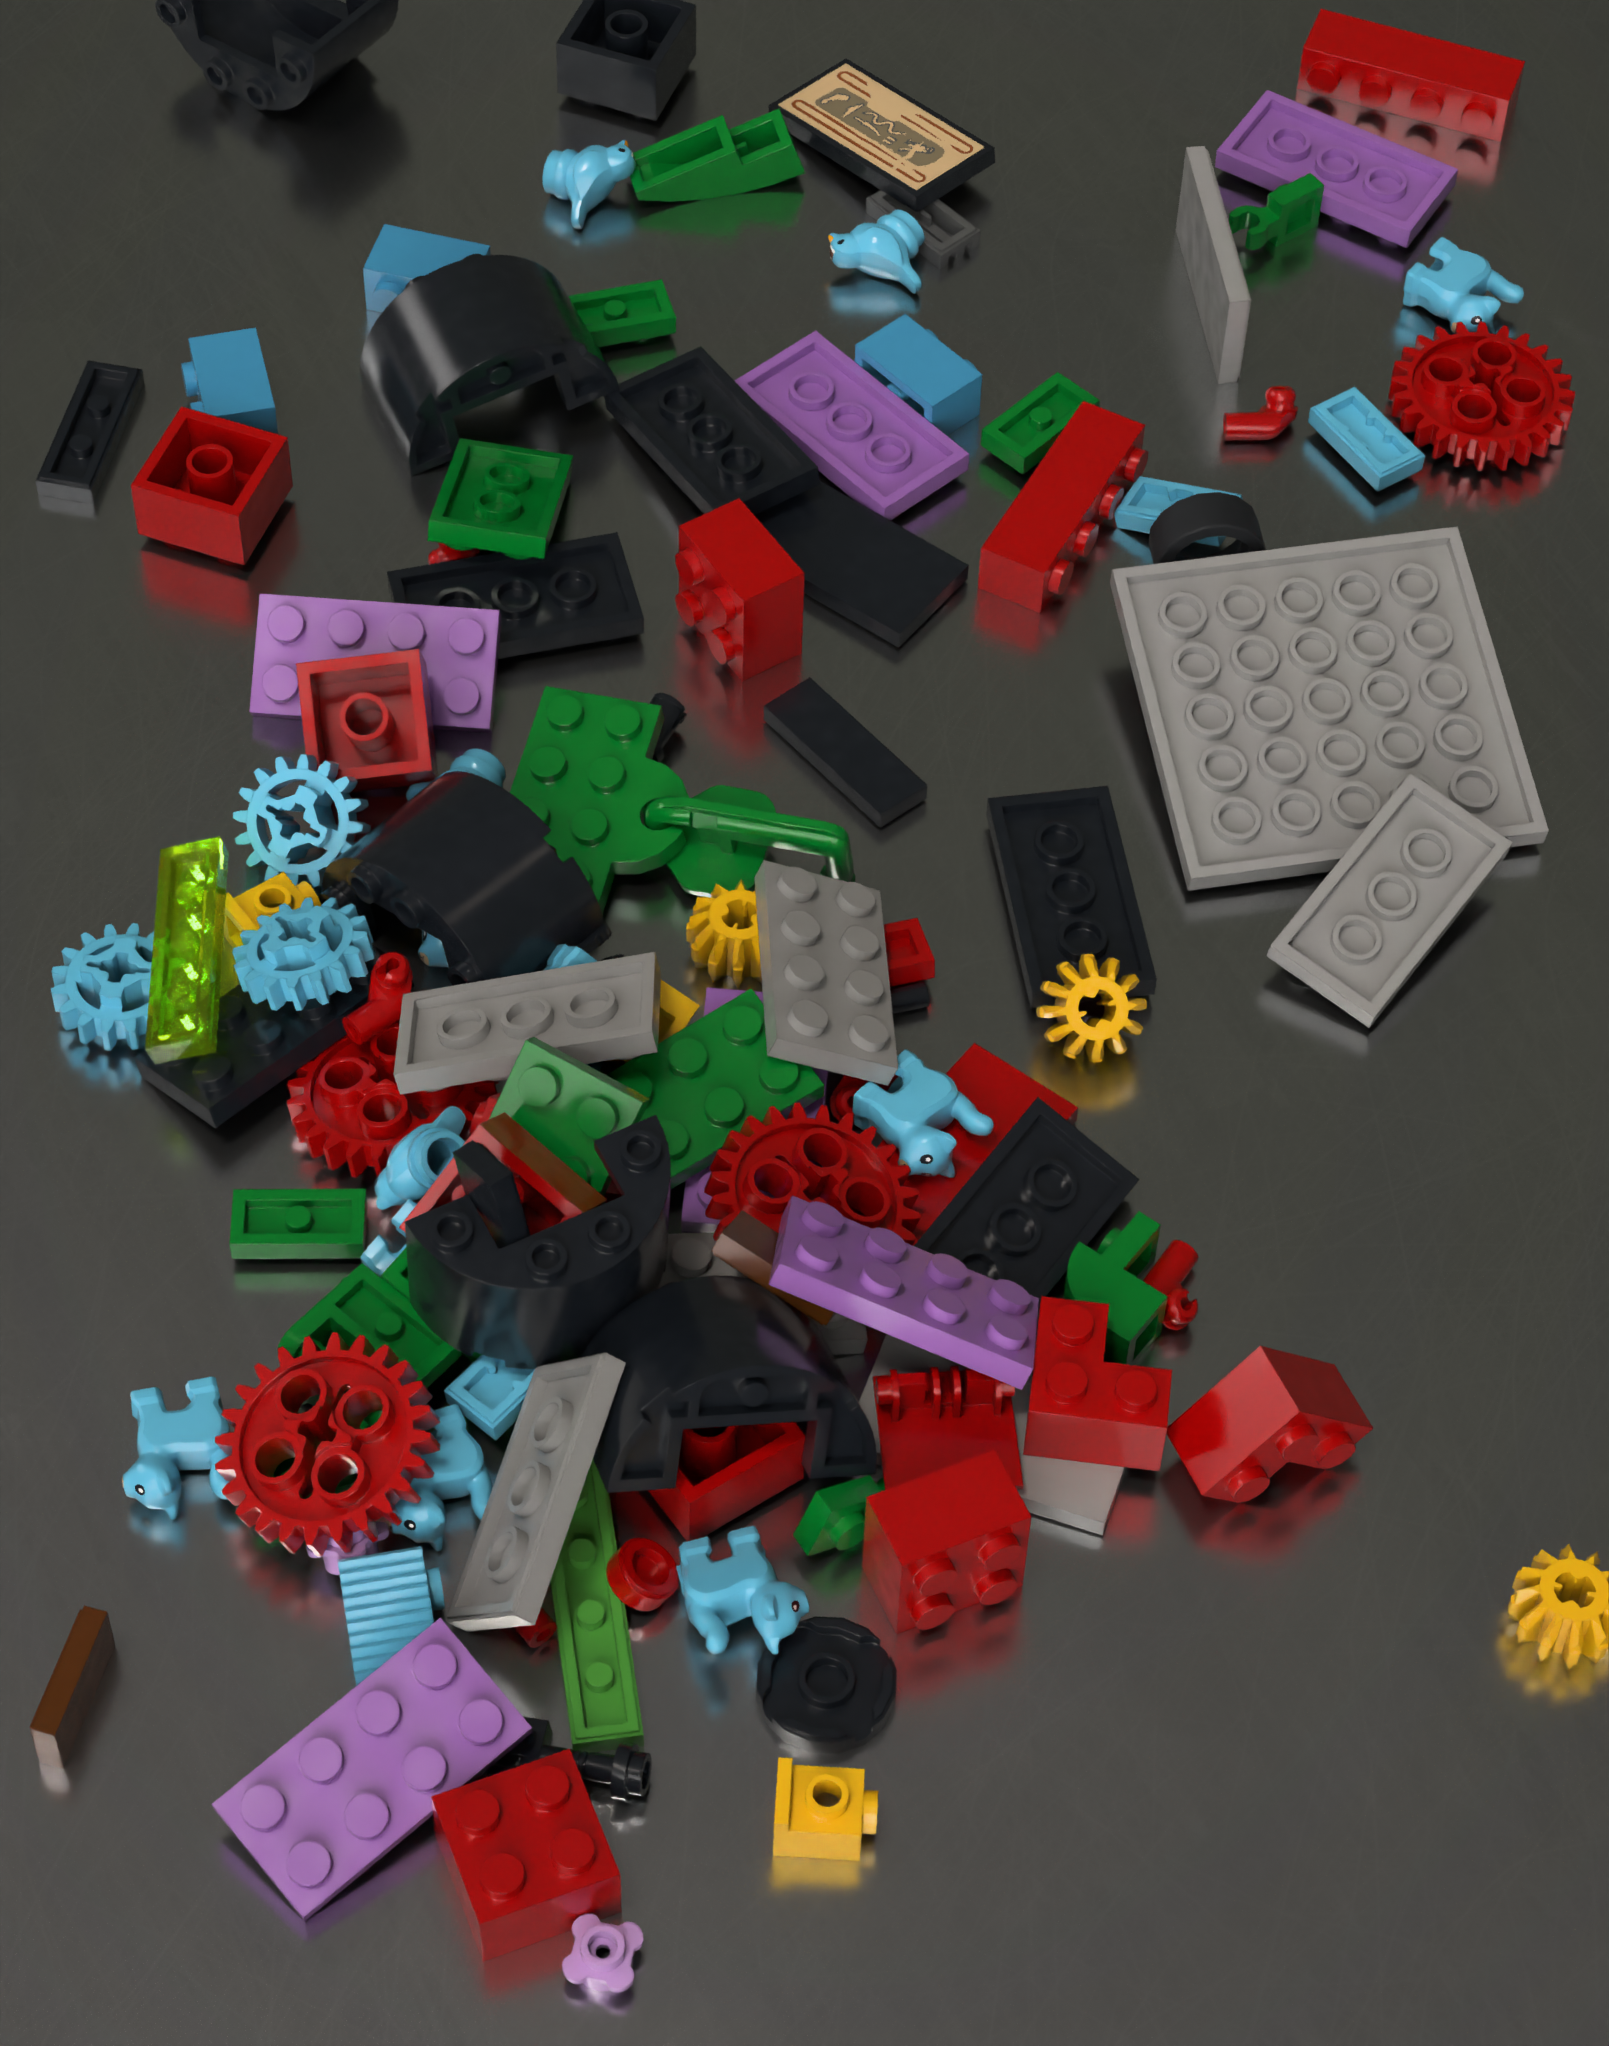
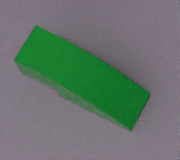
(717, 160)

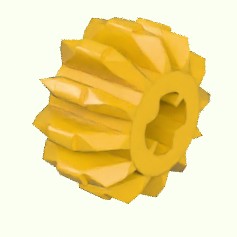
(726, 934)
(1094, 1031)
(1563, 1606)

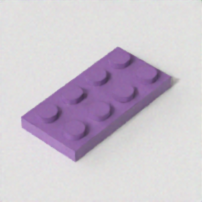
(1363, 175)
(854, 426)
(454, 641)
(906, 1291)
(369, 1768)

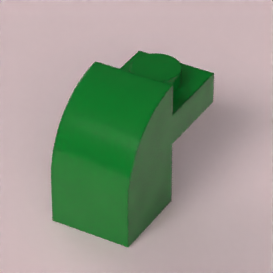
(1114, 1279)

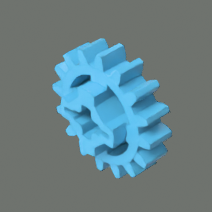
(312, 799)
(303, 953)
(112, 979)

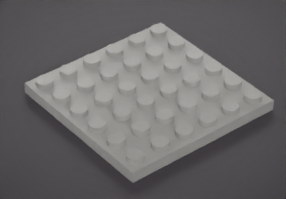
(1306, 692)

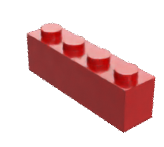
(1410, 75)
(1062, 507)

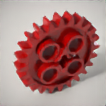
(1481, 396)
(352, 1107)
(776, 1160)
(327, 1444)

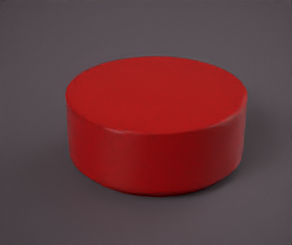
(642, 1574)

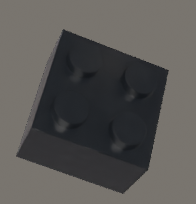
(627, 53)

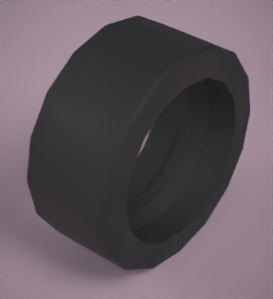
(1204, 517)

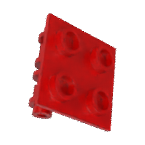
(943, 1420)

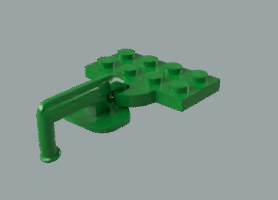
(597, 786)

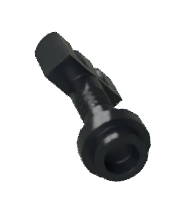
(625, 1771)

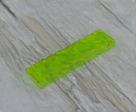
(187, 951)

